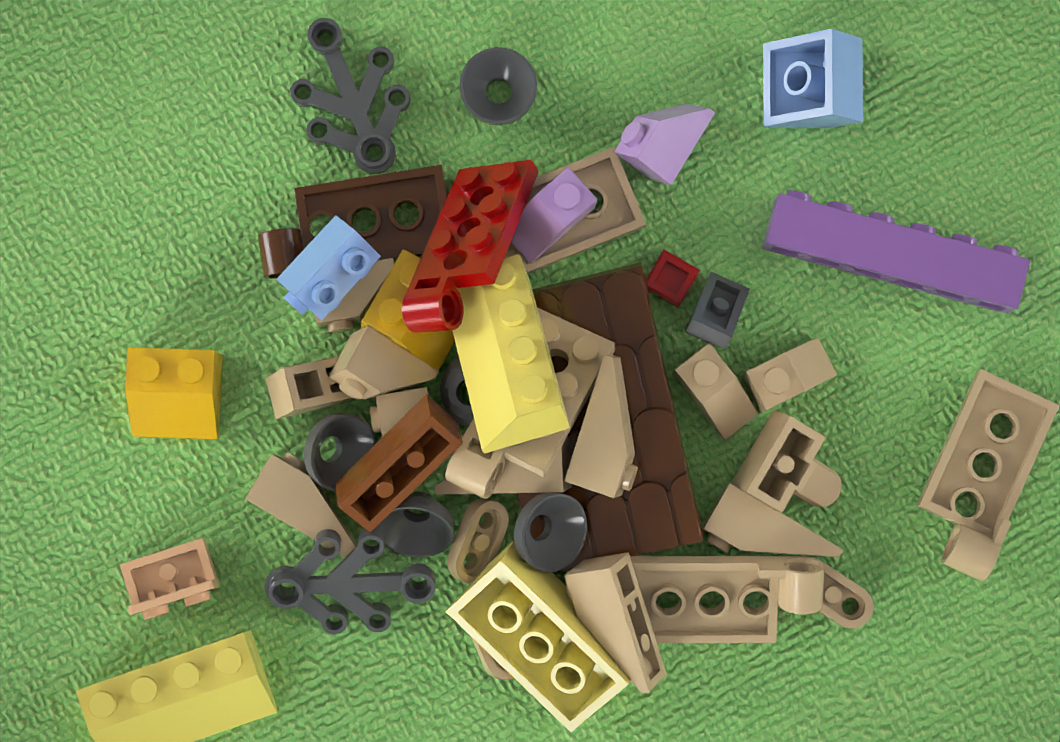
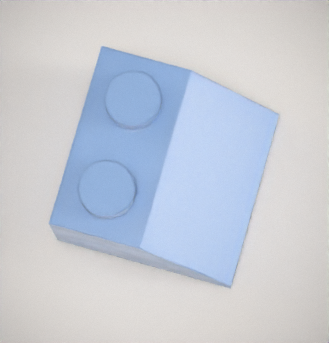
(813, 80)

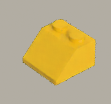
(387, 317)
(174, 392)

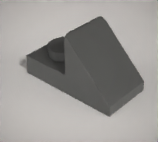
(717, 311)

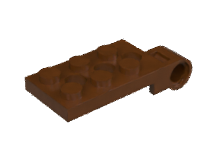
(345, 198)

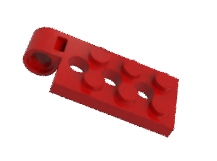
(470, 230)

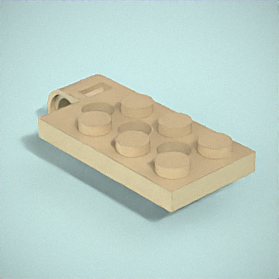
(616, 218)
(584, 352)
(979, 538)
(787, 581)

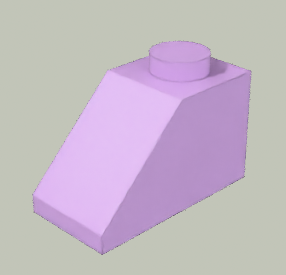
(663, 140)
(552, 214)

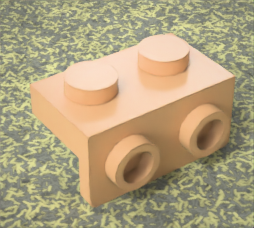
(169, 577)

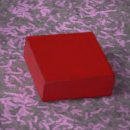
(671, 278)

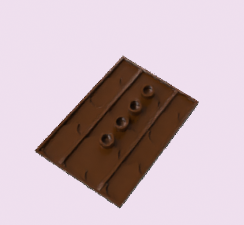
(661, 505)

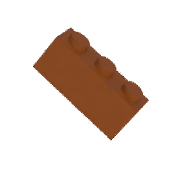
(398, 463)

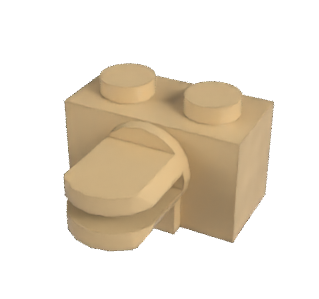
(785, 466)

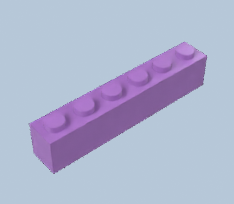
(896, 253)

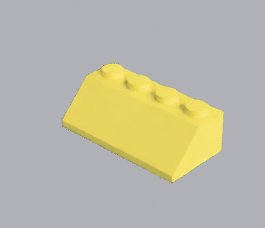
(508, 361)
(538, 638)
(181, 695)

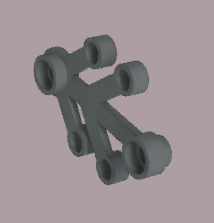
(353, 104)
(345, 584)

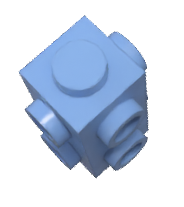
(327, 269)

